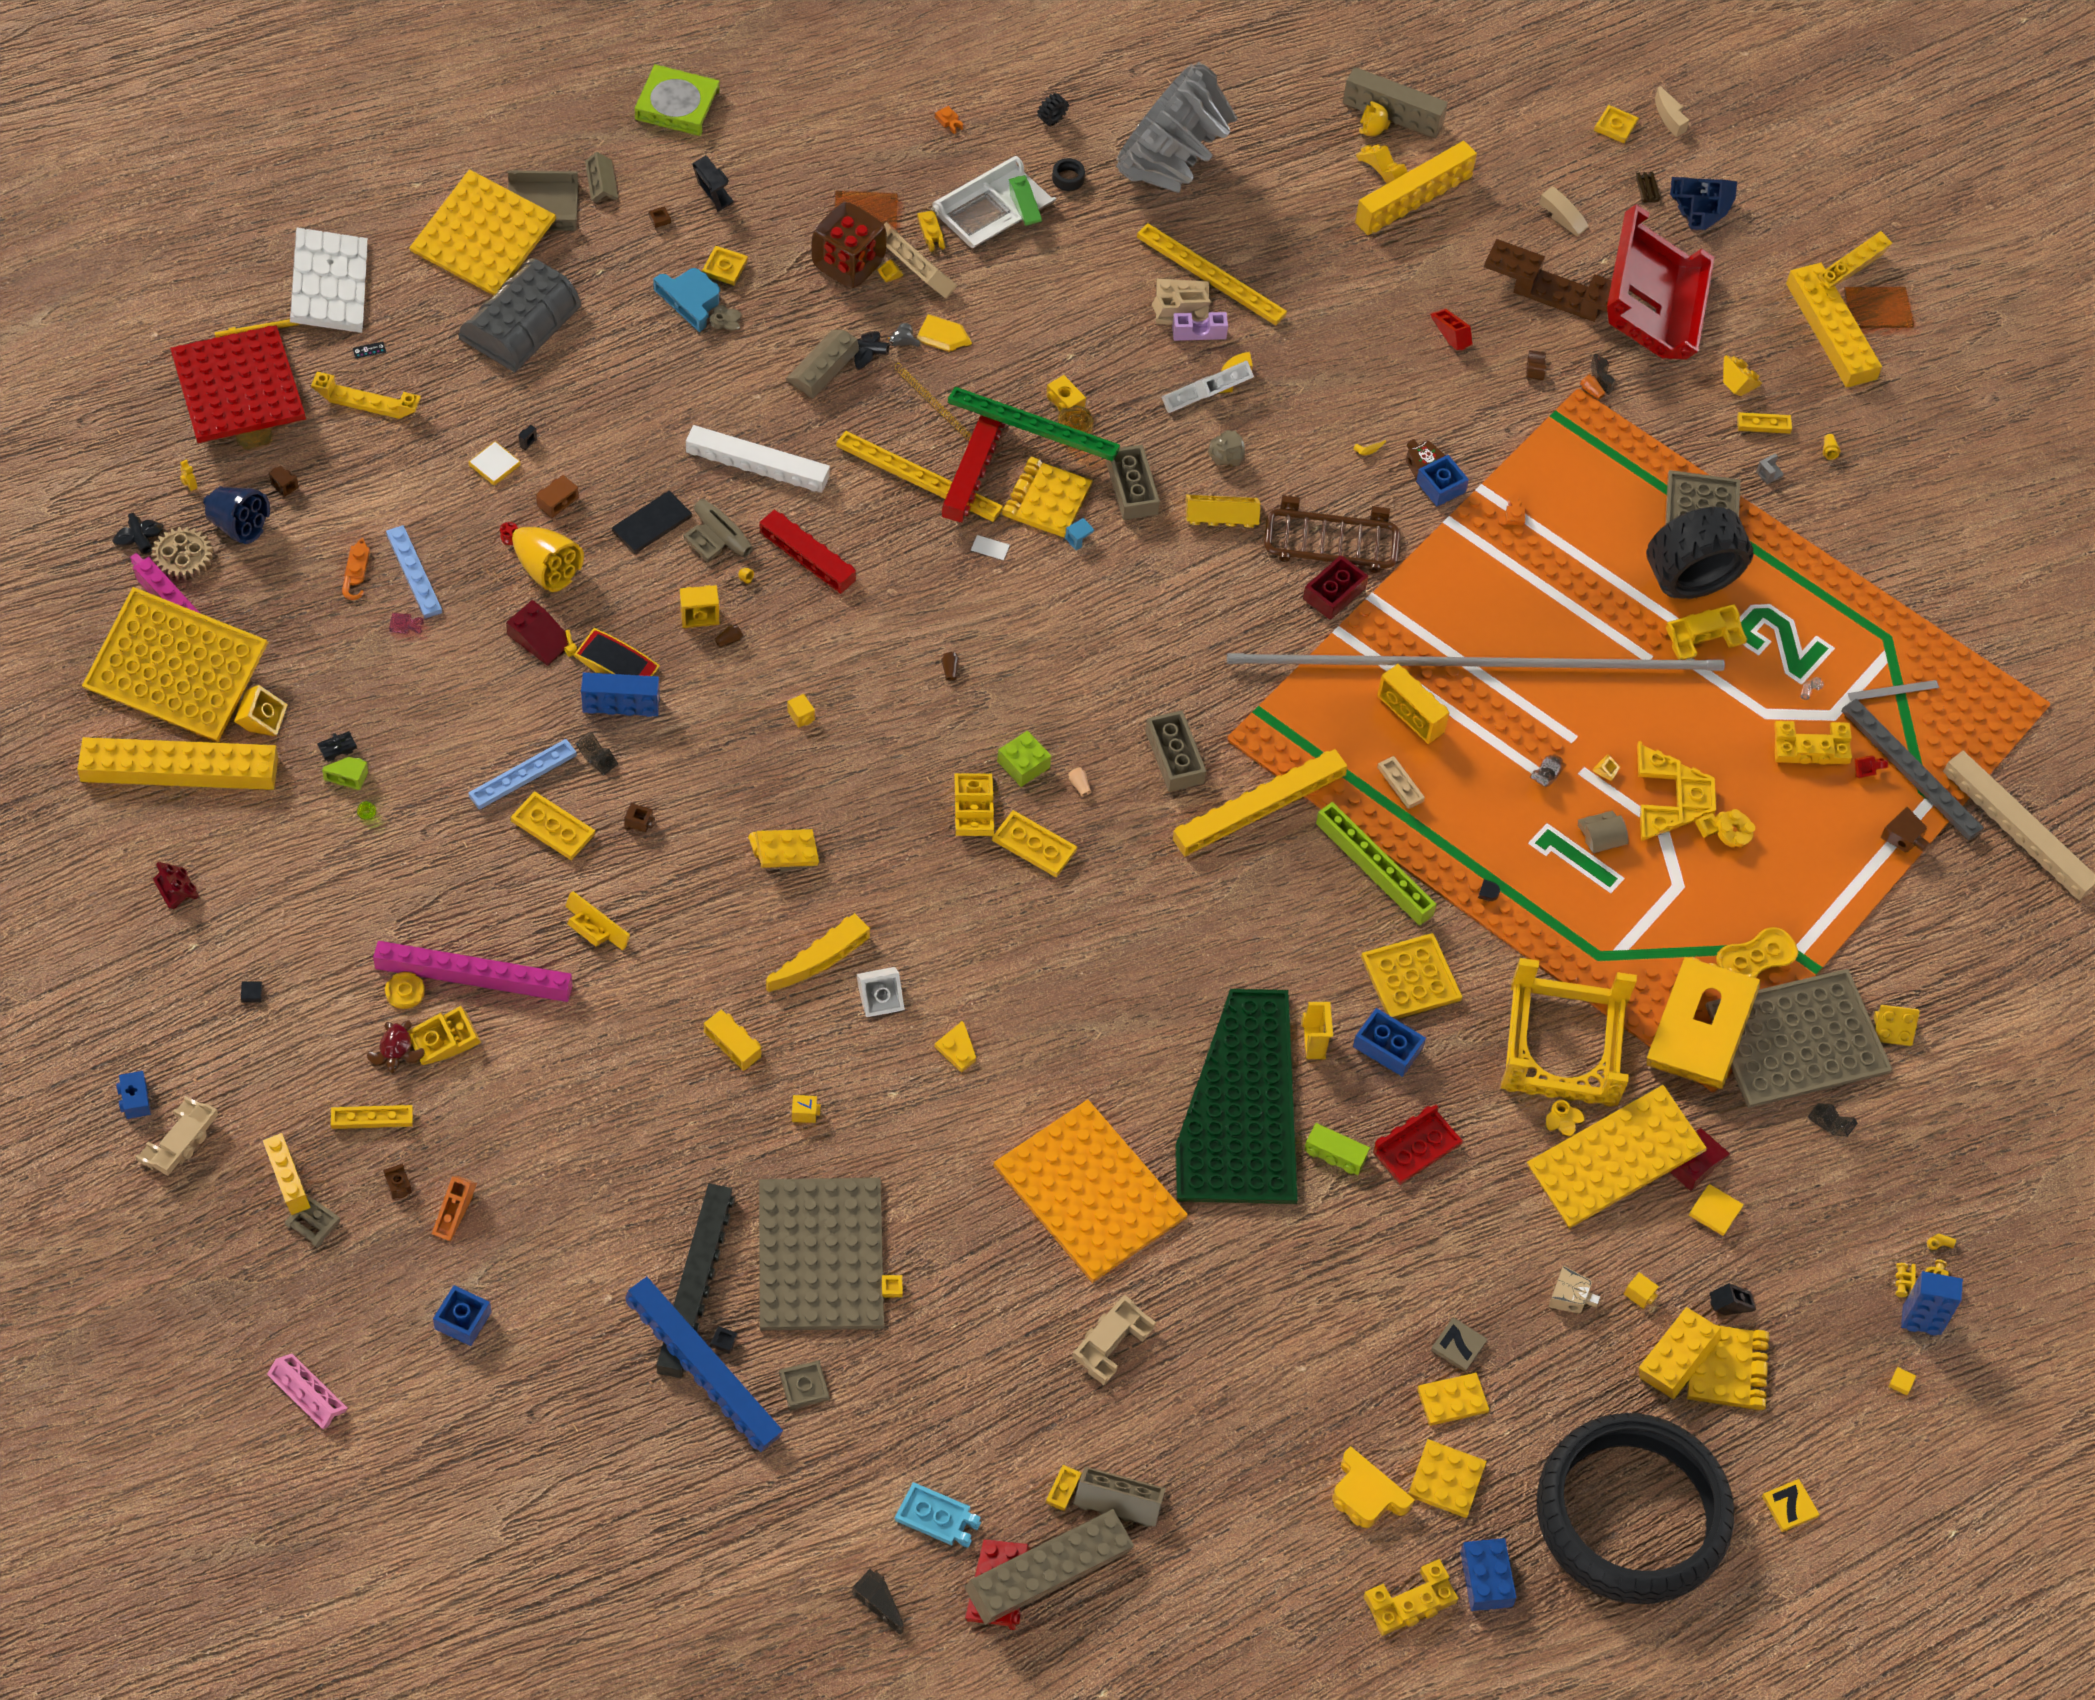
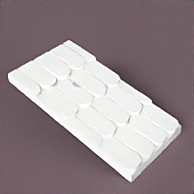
(328, 280)

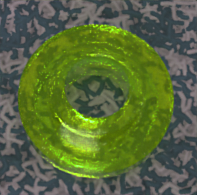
(366, 806)

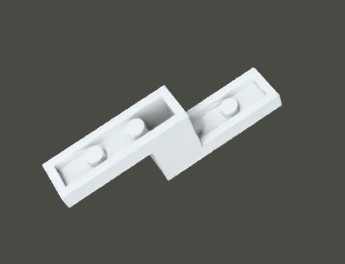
(1207, 386)

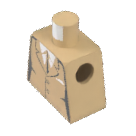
(1572, 1292)

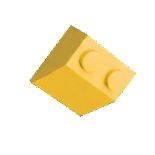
(260, 711)

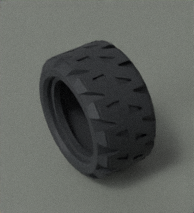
(1699, 552)

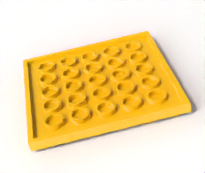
(482, 232)

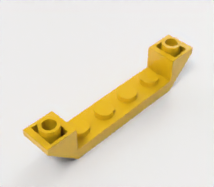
(363, 400)

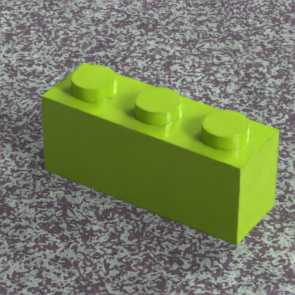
(1336, 1149)

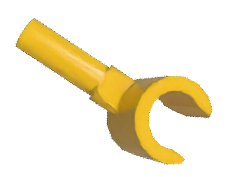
(571, 648)

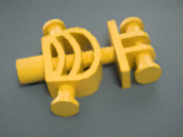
(1907, 1280)

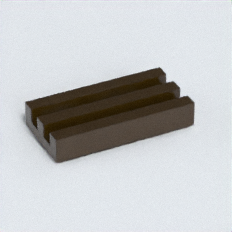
(1647, 177)

